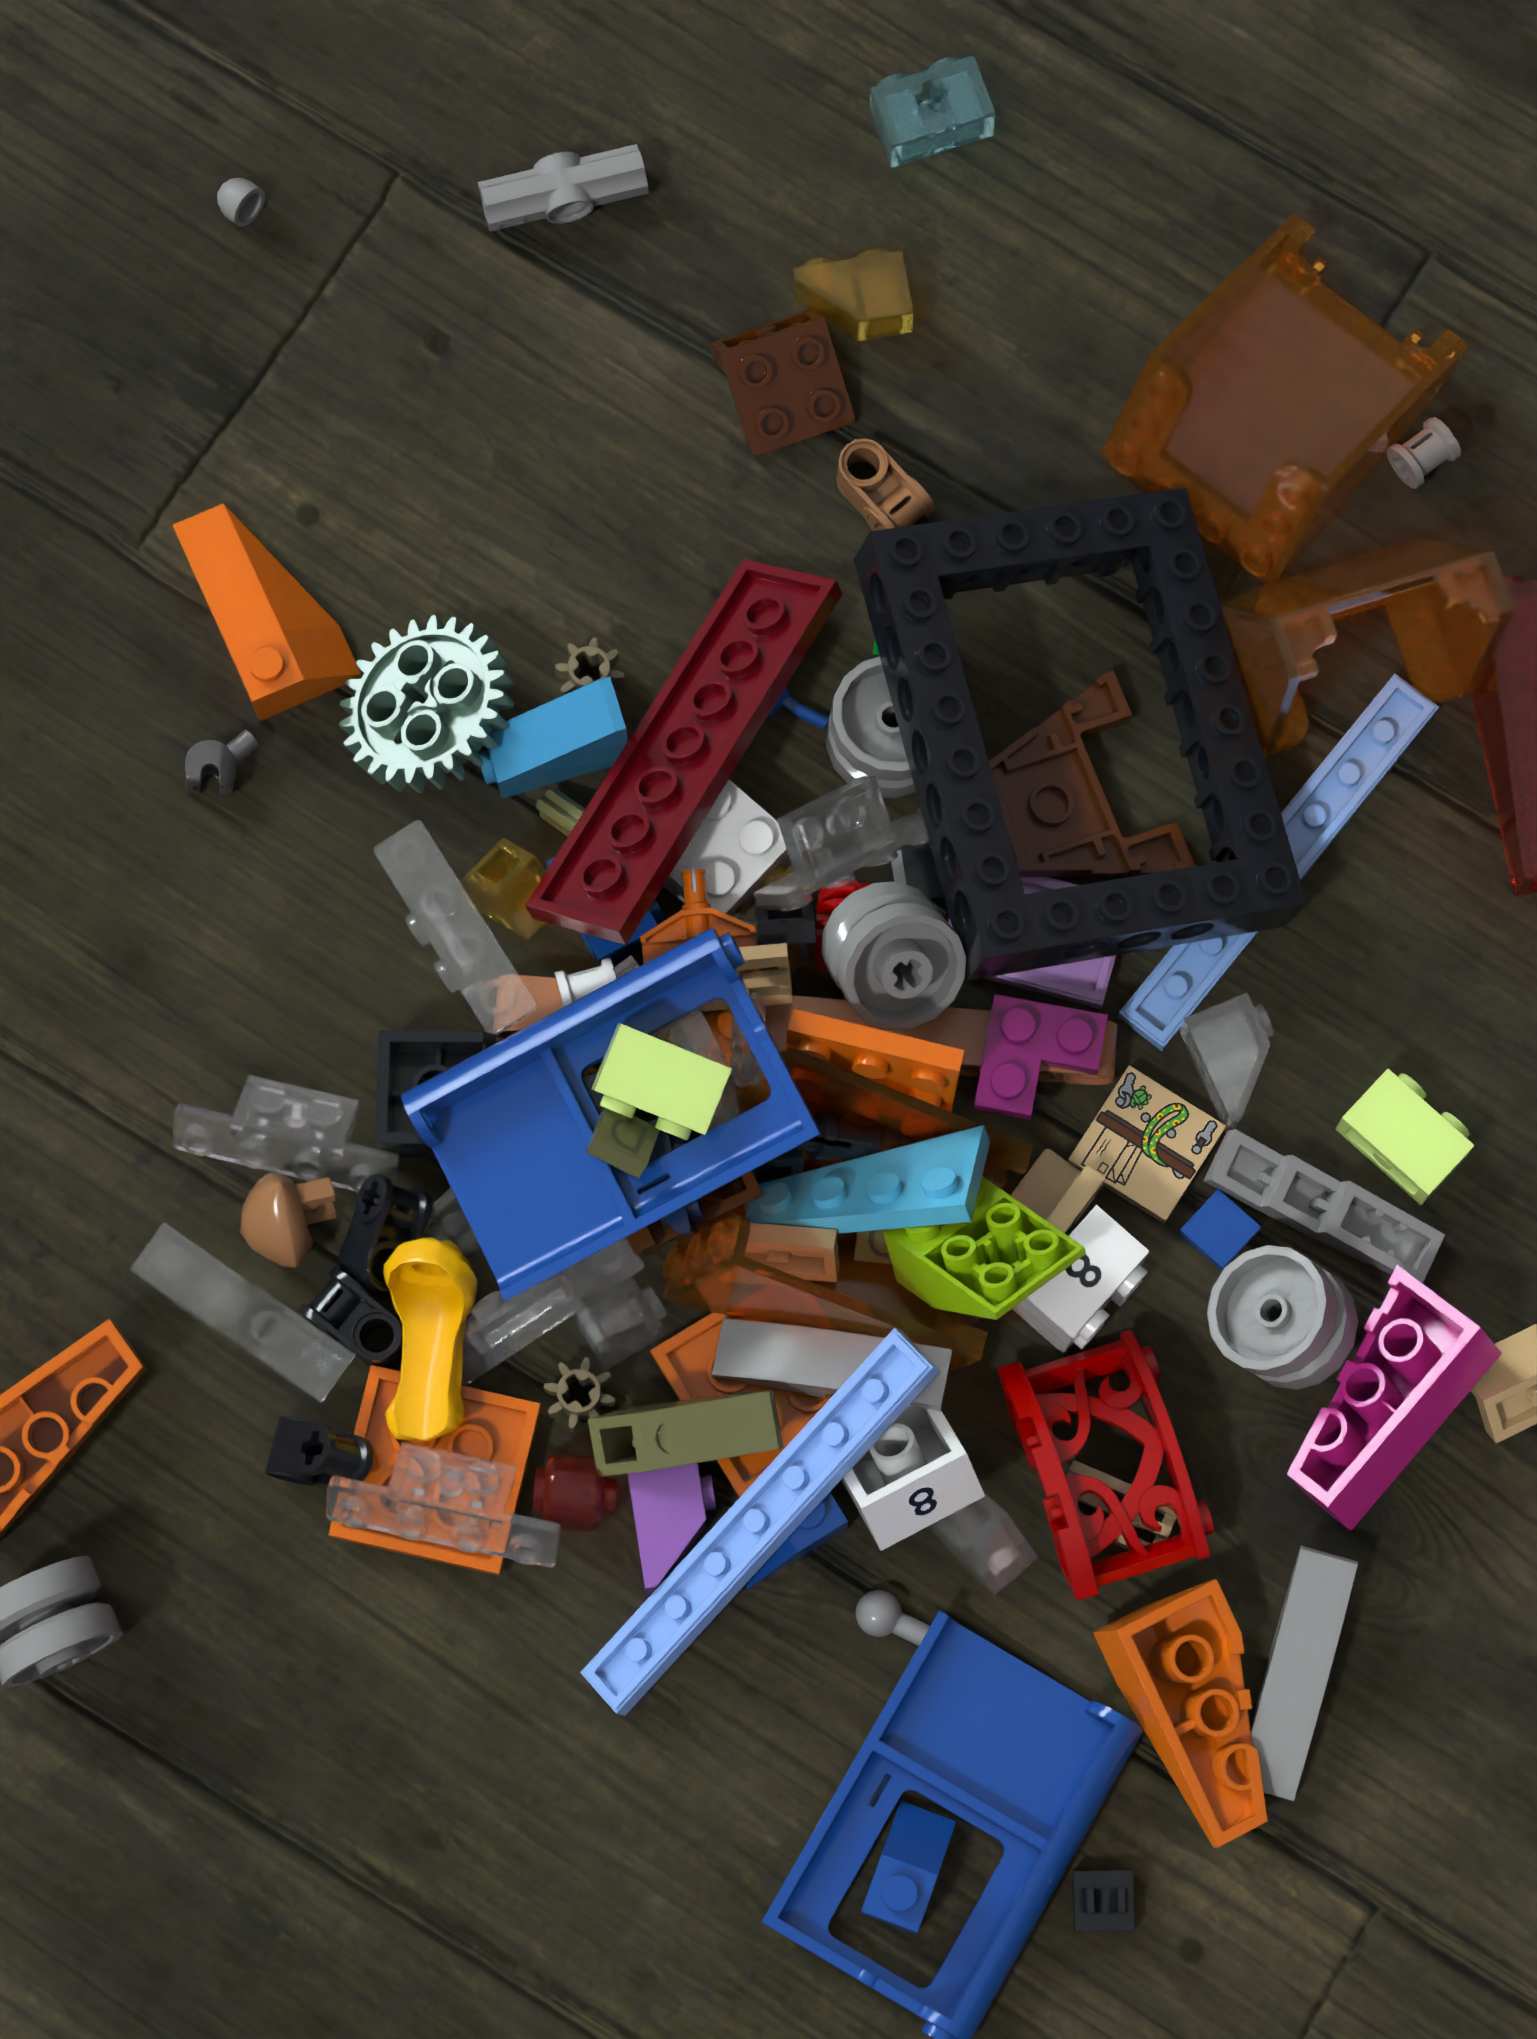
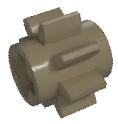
(592, 659)
(585, 1379)

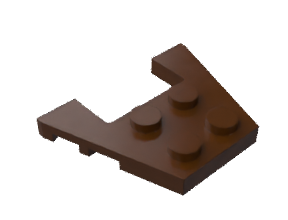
(1057, 804)

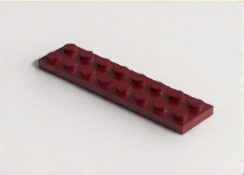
(683, 751)

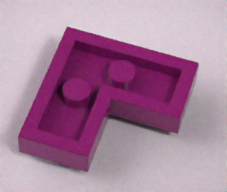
(1031, 1035)

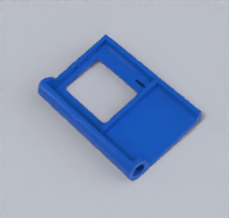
(520, 1120)
(998, 1753)

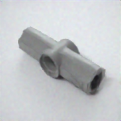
(563, 187)

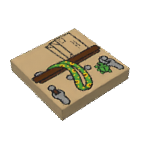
(1147, 1144)

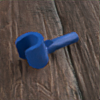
(797, 708)

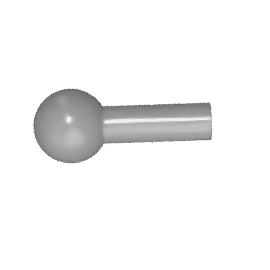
(881, 1614)

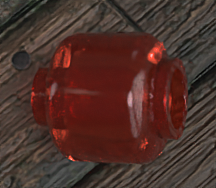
(573, 1492)

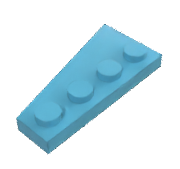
(885, 1190)

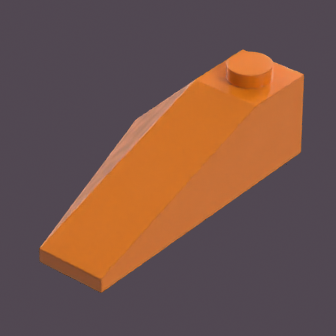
(270, 624)
(1188, 1692)

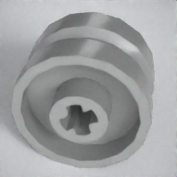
(865, 732)
(893, 955)
(1282, 1317)
(50, 1623)

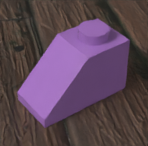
(668, 1517)

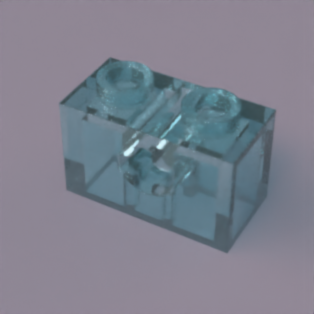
(913, 130)

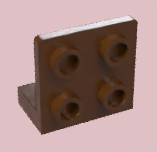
(784, 381)

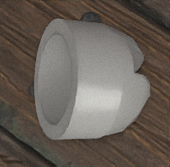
(240, 200)

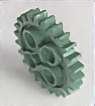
(416, 694)

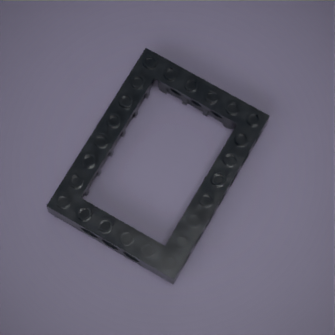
(1003, 930)

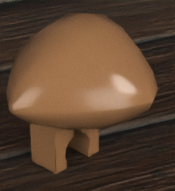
(278, 1216)

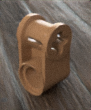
(890, 496)

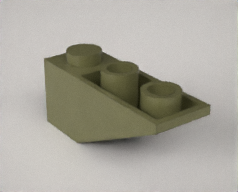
(684, 1432)

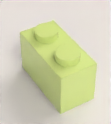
(661, 1081)
(1406, 1135)

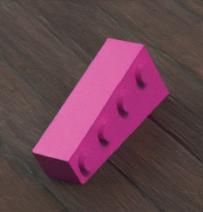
(1390, 1398)

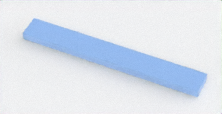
(1311, 824)
(760, 1521)

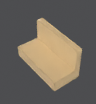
(1058, 1190)
(1509, 1387)

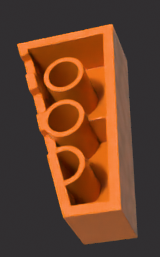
(56, 1412)

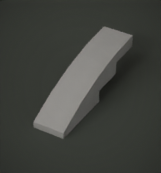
(1323, 1207)
(808, 1359)
(1300, 1667)

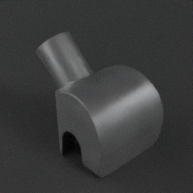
(217, 760)

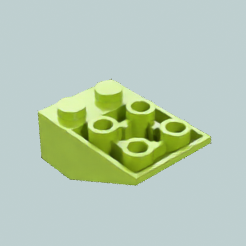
(982, 1263)

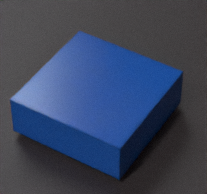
(1219, 1230)

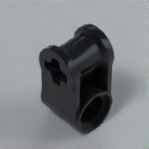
(382, 1228)
(350, 1315)
(313, 1453)

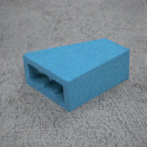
(557, 741)

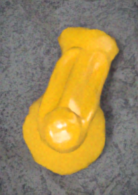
(433, 1296)

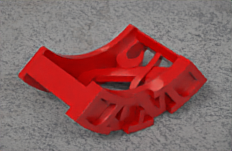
(1077, 1537)

